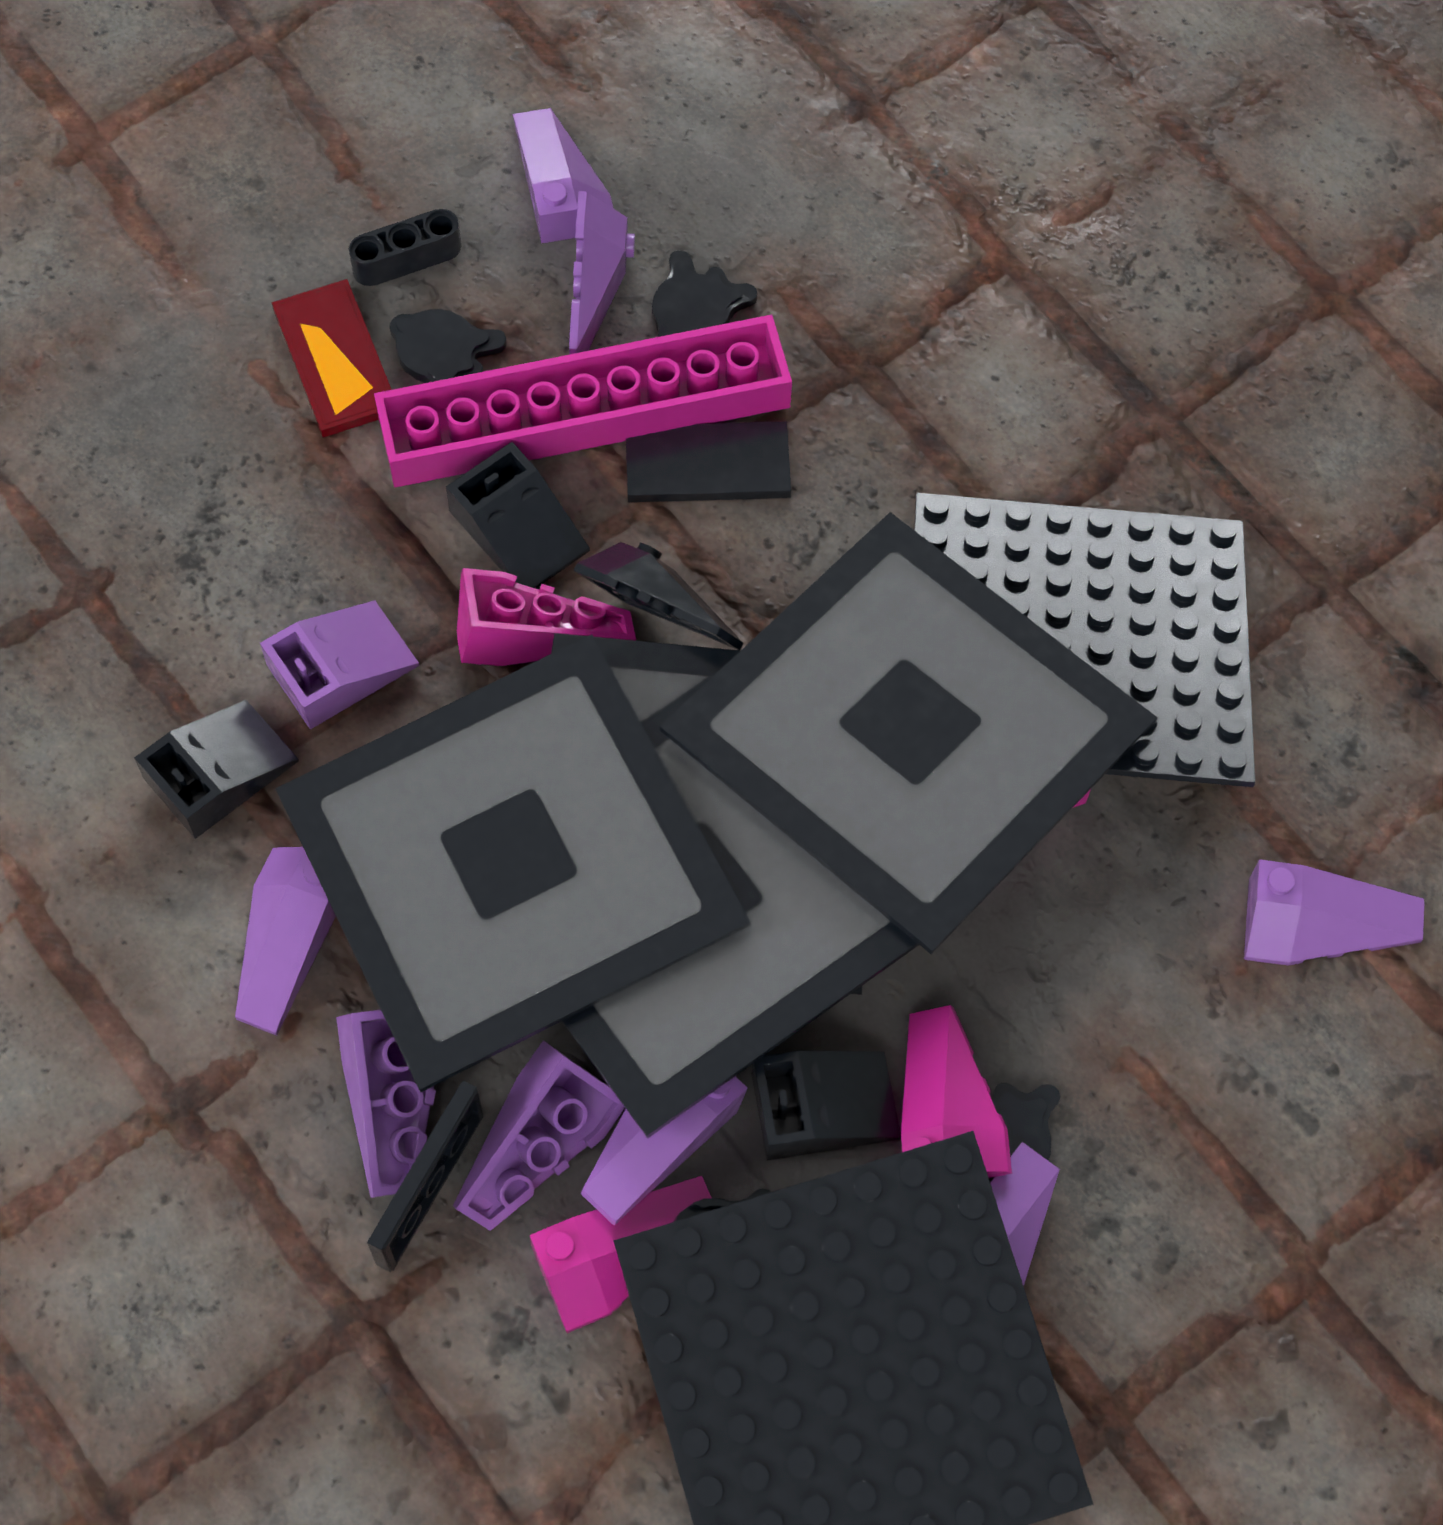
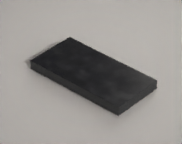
(710, 463)
(426, 1177)

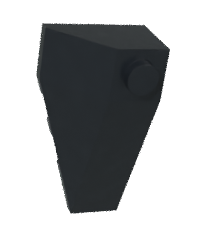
(650, 585)

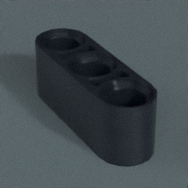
(386, 247)

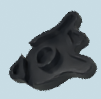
(697, 300)
(442, 344)
(1027, 1116)

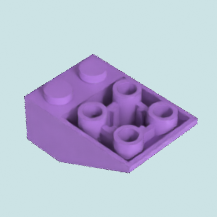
(336, 659)

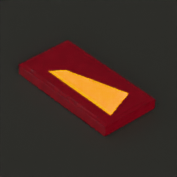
(332, 356)

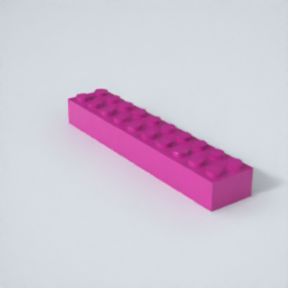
(584, 399)

